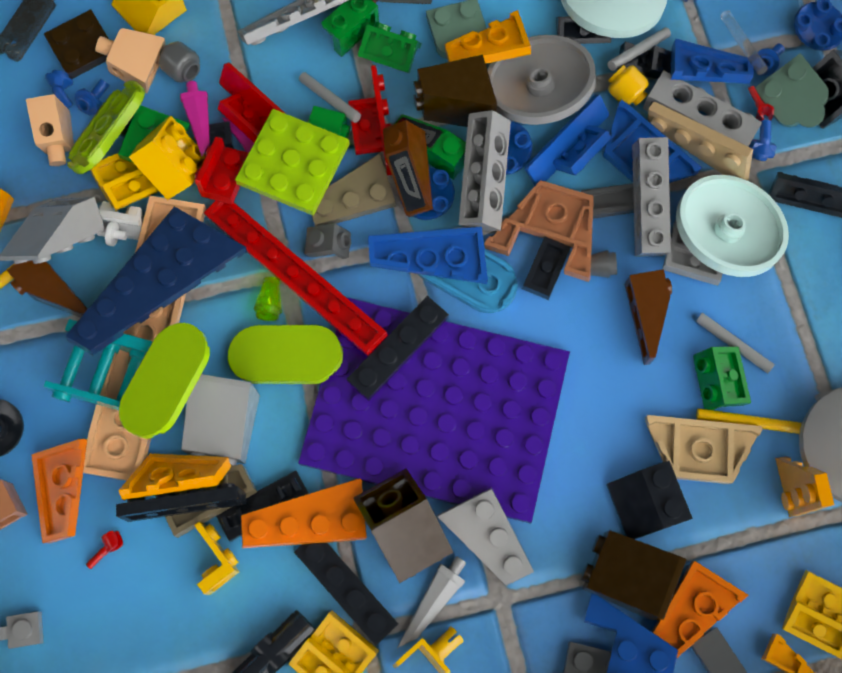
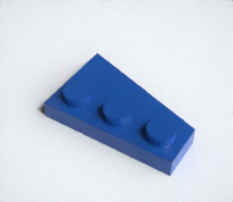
(708, 64)

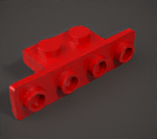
(247, 106)
(369, 129)

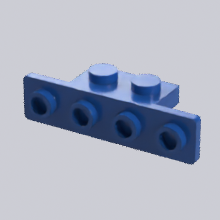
(573, 144)

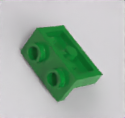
(349, 23)
(389, 48)
(721, 377)

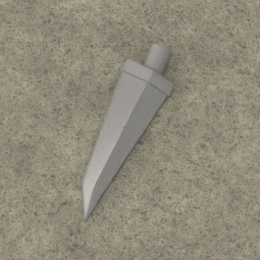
(441, 589)

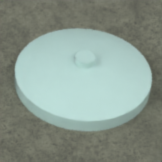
(615, 17)
(732, 225)

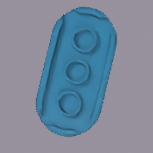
(487, 297)

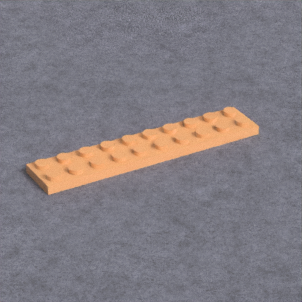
(110, 447)

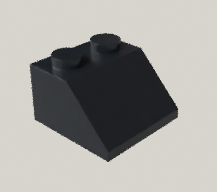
(830, 72)
(649, 500)

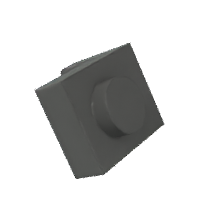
(327, 240)

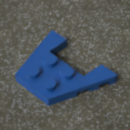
(634, 645)

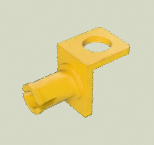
(436, 652)

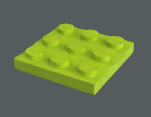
(292, 162)

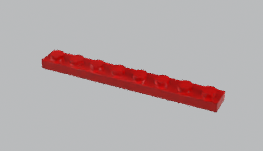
(297, 276)

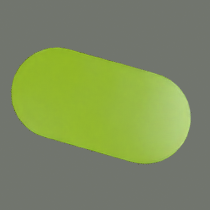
(105, 127)
(285, 354)
(164, 380)

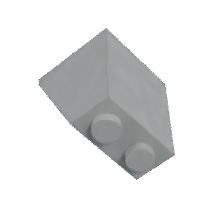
(220, 418)

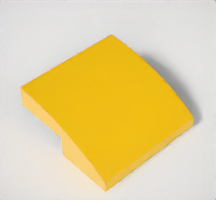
(121, 181)
(817, 613)
(334, 649)

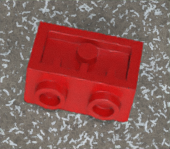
(219, 171)

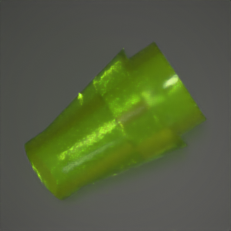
(268, 302)

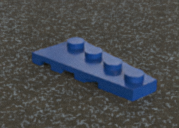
(436, 253)

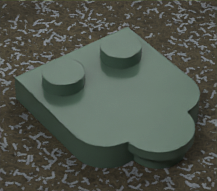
(453, 22)
(795, 94)

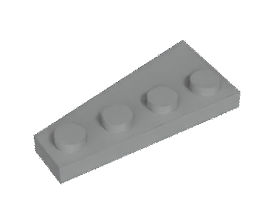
(284, 18)

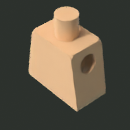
(132, 55)
(51, 127)

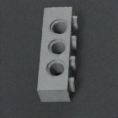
(696, 99)
(484, 171)
(651, 197)

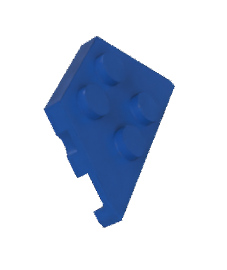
(627, 129)

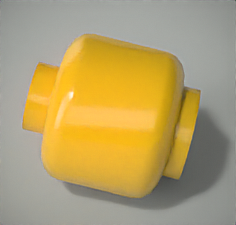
(628, 85)

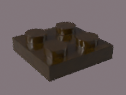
(76, 43)

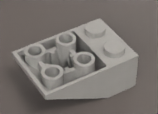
(54, 229)

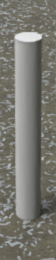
(638, 49)
(329, 97)
(732, 341)

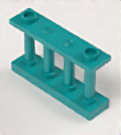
(137, 350)

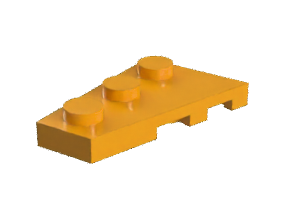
(496, 43)
(174, 473)
(803, 487)

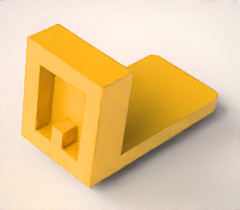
(216, 576)

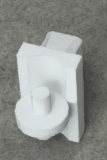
(120, 225)

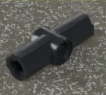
(277, 647)

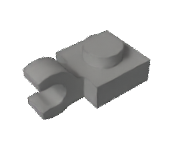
(23, 630)

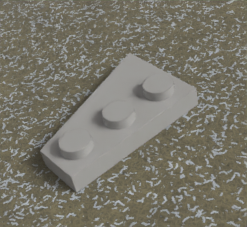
(488, 534)

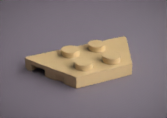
(702, 448)

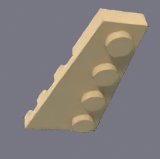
(706, 144)

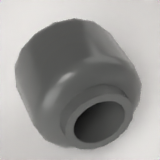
(179, 62)

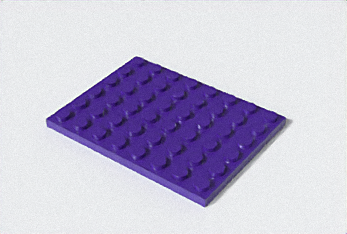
(457, 415)

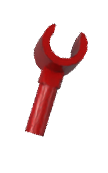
(762, 109)
(112, 542)

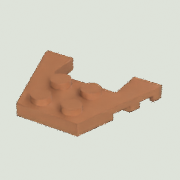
(556, 214)

